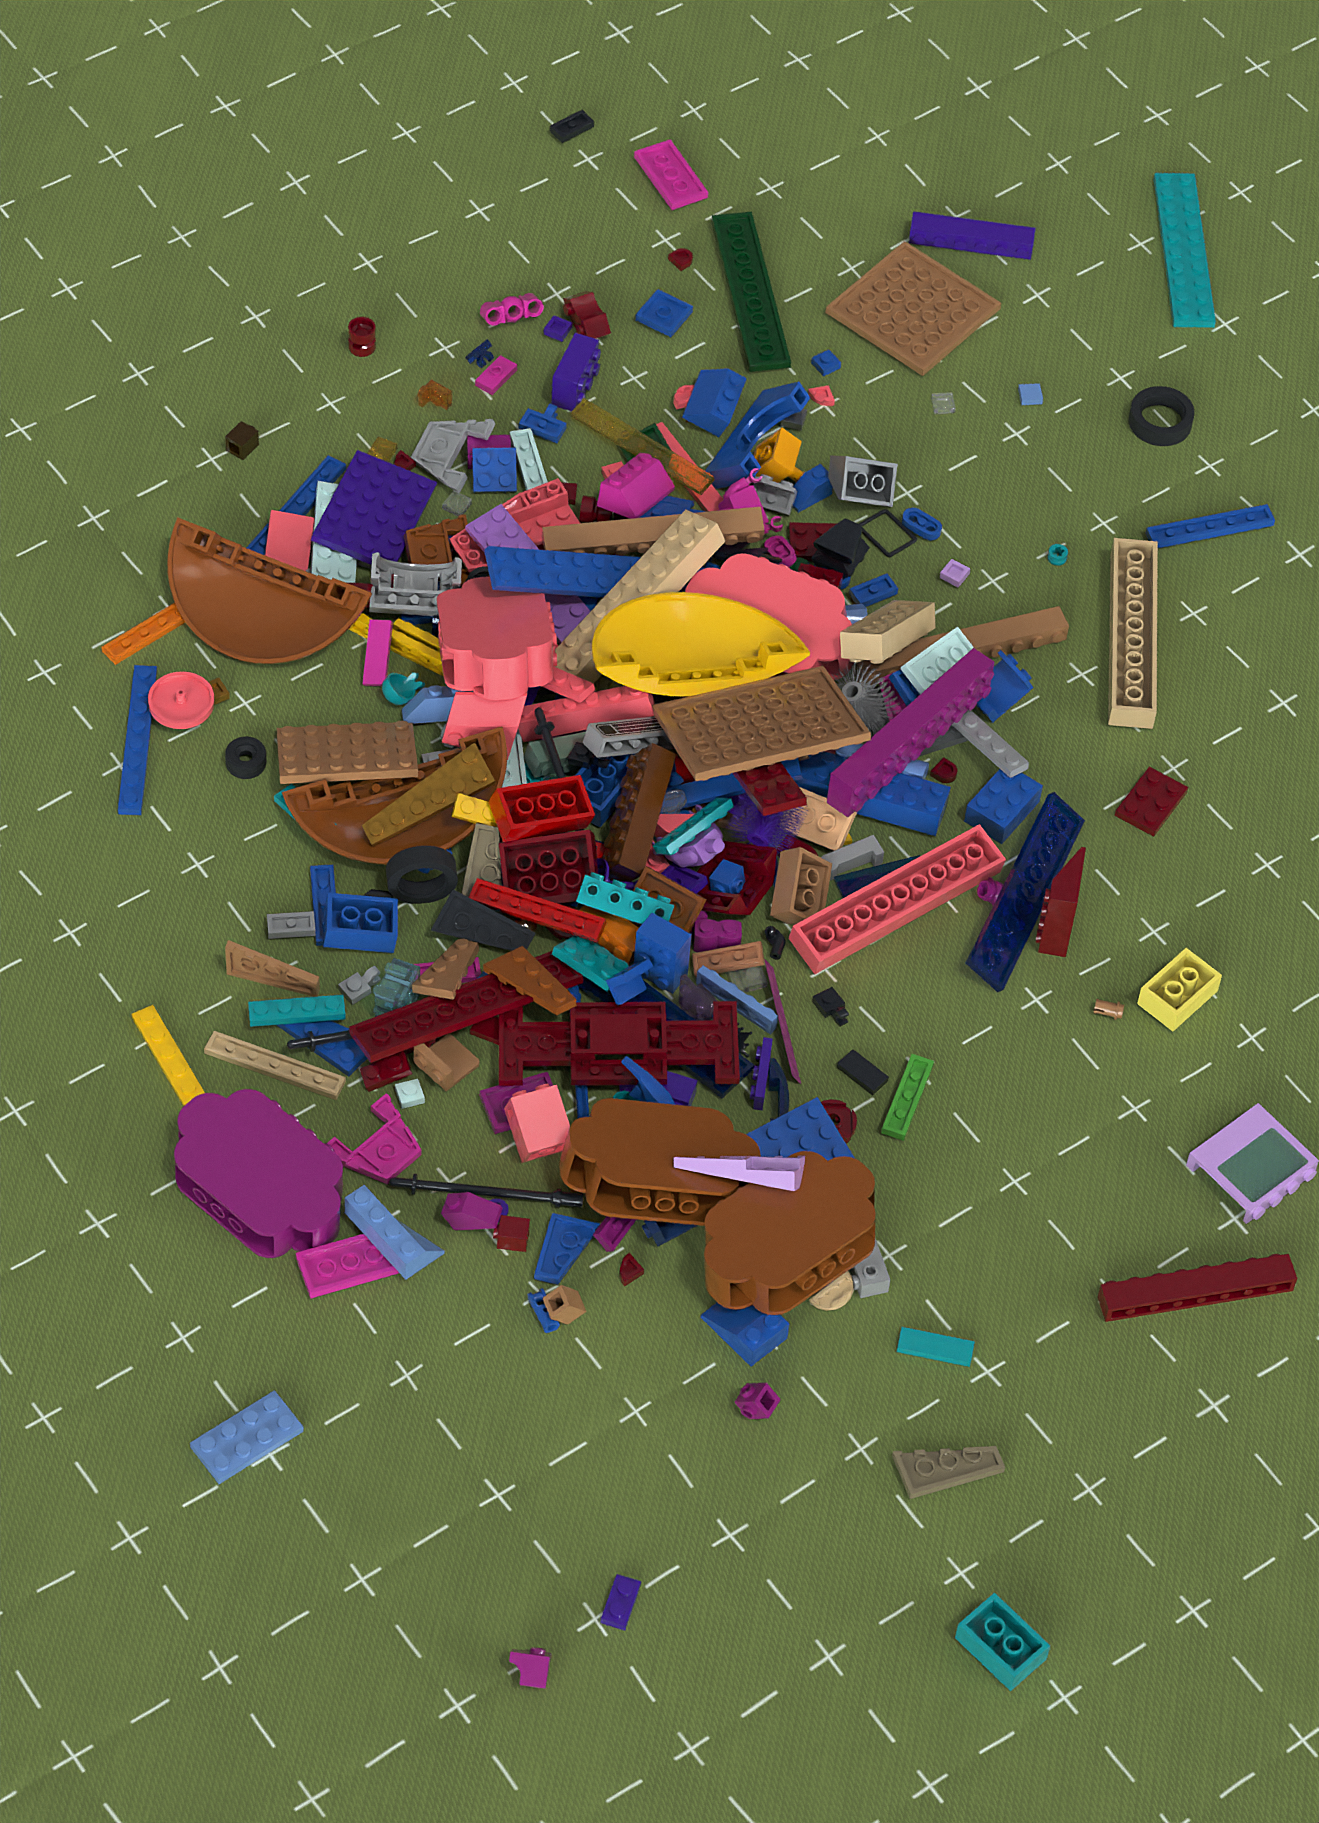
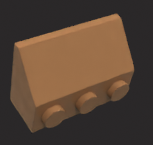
(800, 885)

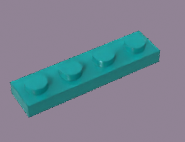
(698, 822)
(296, 1010)

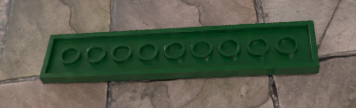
(751, 291)

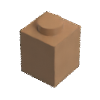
(564, 1304)

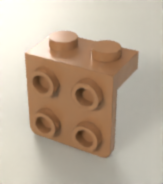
(445, 1061)

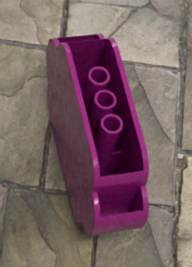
(258, 1172)

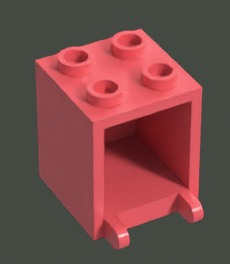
(537, 1122)

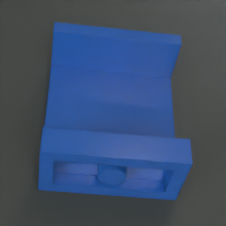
(1006, 686)

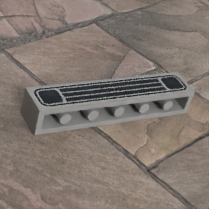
(624, 736)

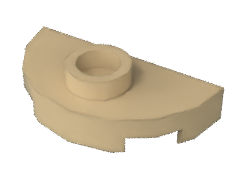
(835, 1294)

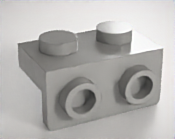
(774, 495)

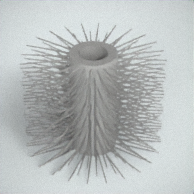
(861, 699)

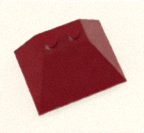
(759, 877)

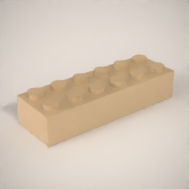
(887, 631)

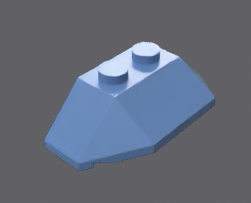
(430, 705)

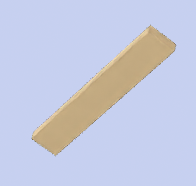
(275, 1065)

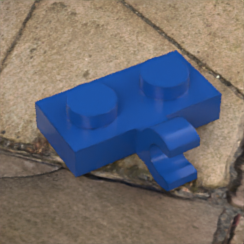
(544, 424)

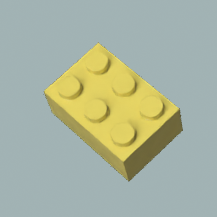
(1179, 989)

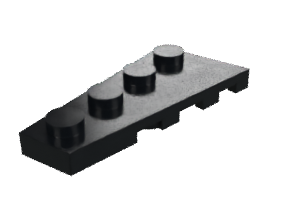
(475, 922)

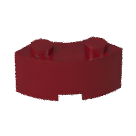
(586, 315)

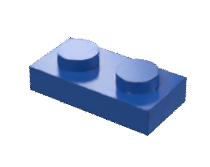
(873, 590)

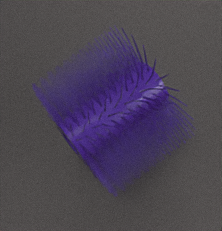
(764, 827)

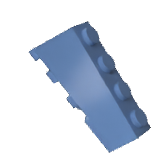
(395, 1240)

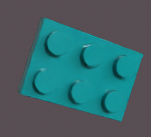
(589, 960)

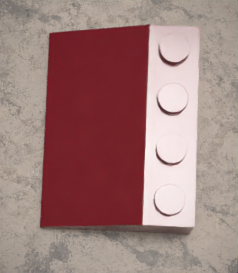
(549, 865)
(1060, 908)

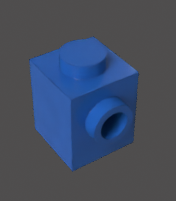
(727, 878)

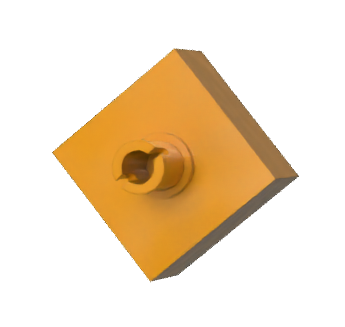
(778, 456)

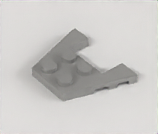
(441, 446)

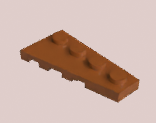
(532, 979)

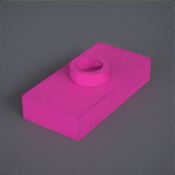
(496, 375)

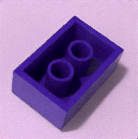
(575, 372)

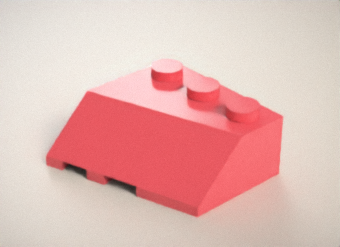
(476, 715)

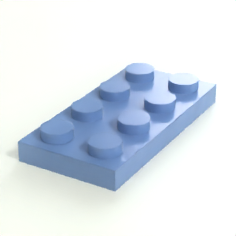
(246, 1437)

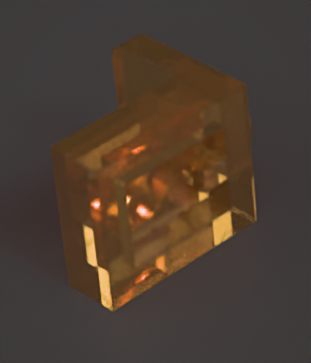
(435, 393)

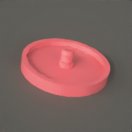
(181, 700)

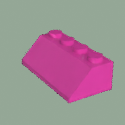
(635, 487)

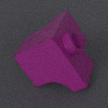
(533, 1666)

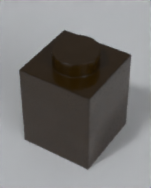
(242, 440)

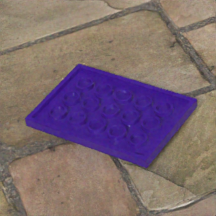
(373, 509)

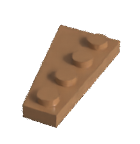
(266, 970)
(447, 971)

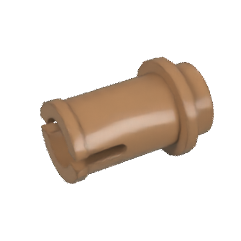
(1108, 1008)

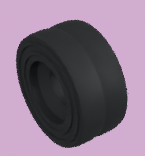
(245, 769)

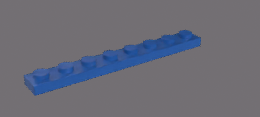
(137, 742)

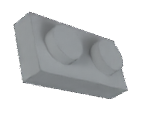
(291, 925)

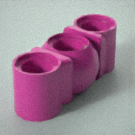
(521, 309)

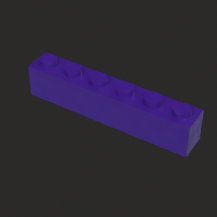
(972, 235)

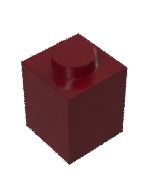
(512, 1233)

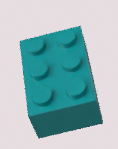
(1002, 1641)

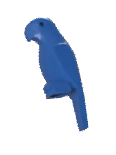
(647, 1088)

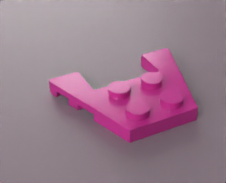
(386, 1151)

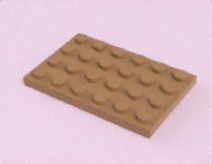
(346, 752)

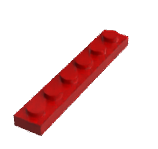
(538, 910)

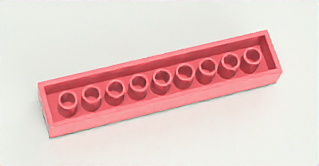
(896, 899)

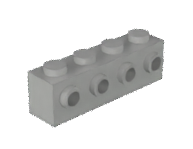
(871, 1275)

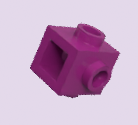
(757, 1400)

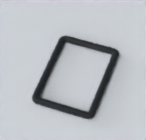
(885, 552)

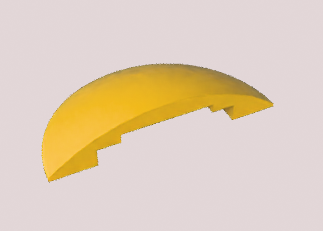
(691, 644)

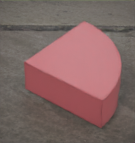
(822, 395)

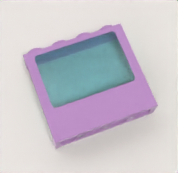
(1255, 1161)

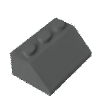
(863, 480)

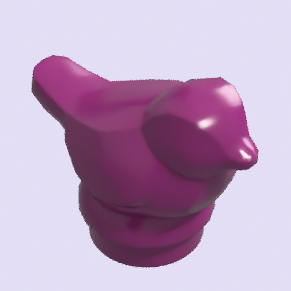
(989, 890)

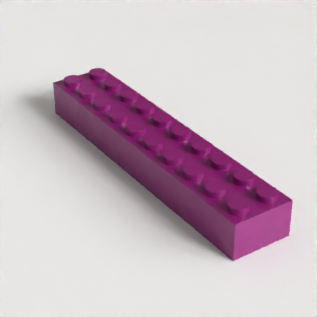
(910, 733)

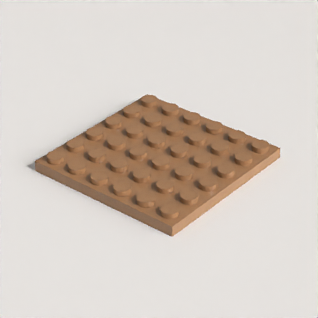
(913, 308)

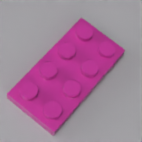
(671, 174)
(342, 1265)

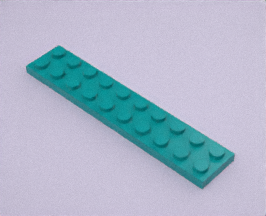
(1184, 250)

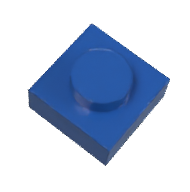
(826, 362)

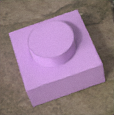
(954, 573)

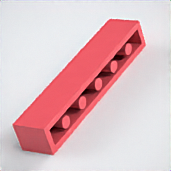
(600, 706)

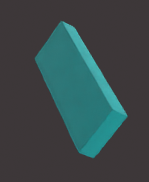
(935, 1346)

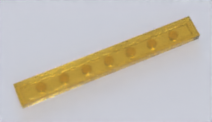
(637, 442)

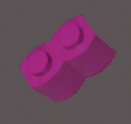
(716, 935)

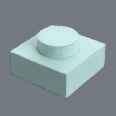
(409, 1093)

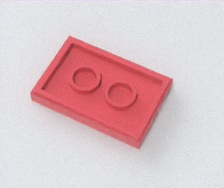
(289, 538)

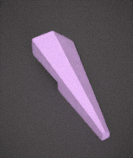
(767, 1171)

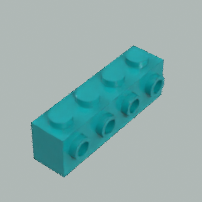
(621, 901)

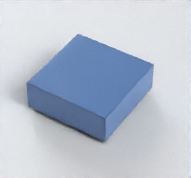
(1030, 394)

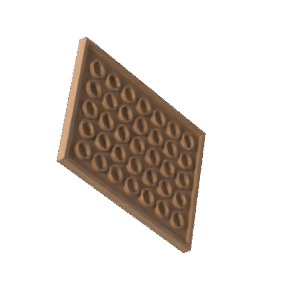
(760, 723)

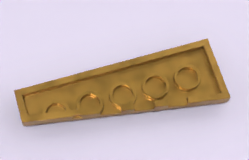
(437, 792)

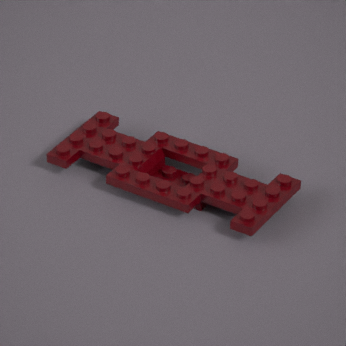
(619, 1030)

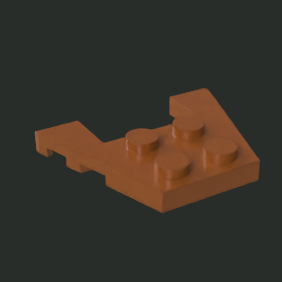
(431, 543)

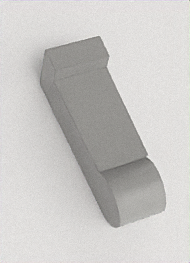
(855, 855)

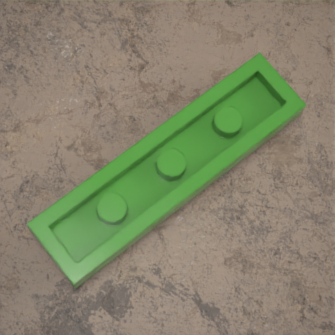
(907, 1097)

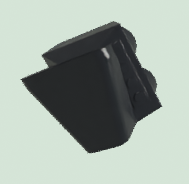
(840, 548)

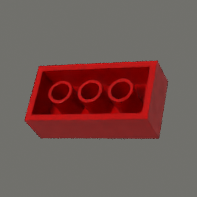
(541, 808)

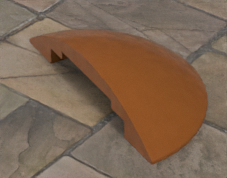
(254, 603)
(350, 806)

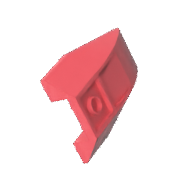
(532, 510)

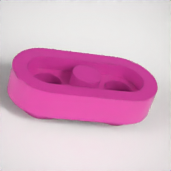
(780, 548)

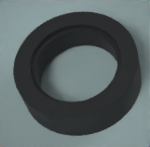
(1165, 397)
(417, 858)

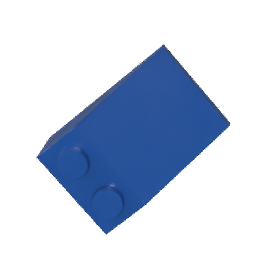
(747, 1330)

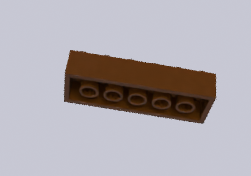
(637, 812)

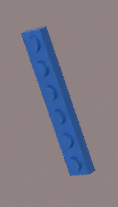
(1211, 526)

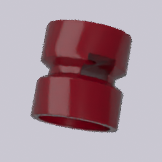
(361, 336)
(591, 512)

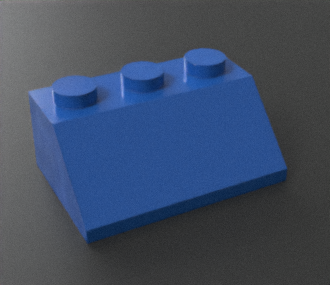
(714, 399)

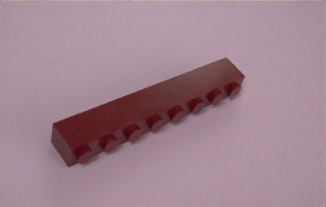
(1197, 1287)

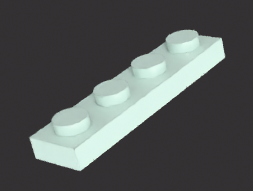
(528, 458)

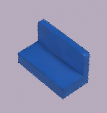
(628, 982)

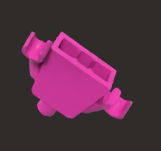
(745, 496)

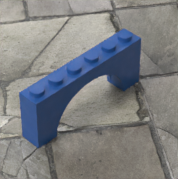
(770, 407)

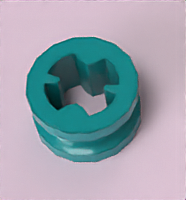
(1061, 550)

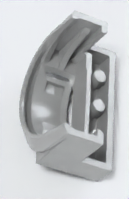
(413, 585)

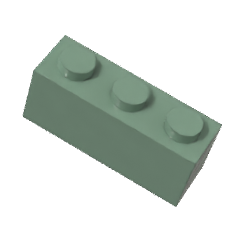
(538, 757)

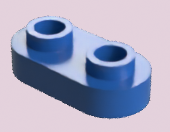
(923, 524)

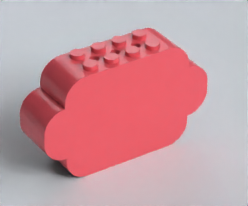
(798, 601)
(495, 640)

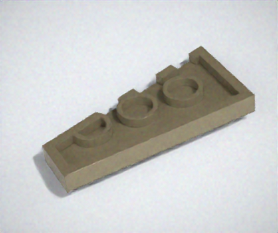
(483, 858)

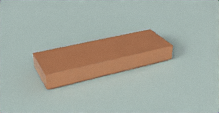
(730, 958)

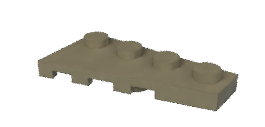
(943, 1469)

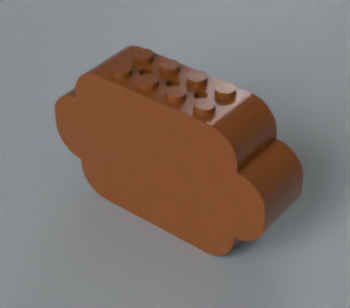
(627, 1159)
(786, 1245)

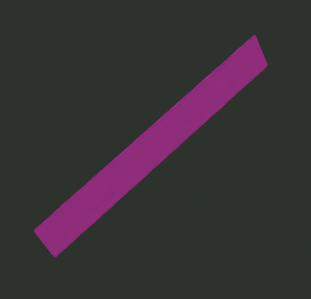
(782, 1020)

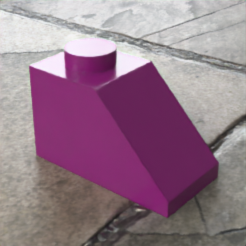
(470, 1212)

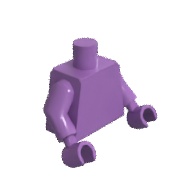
(700, 850)

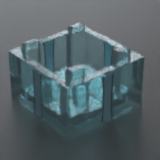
(396, 987)

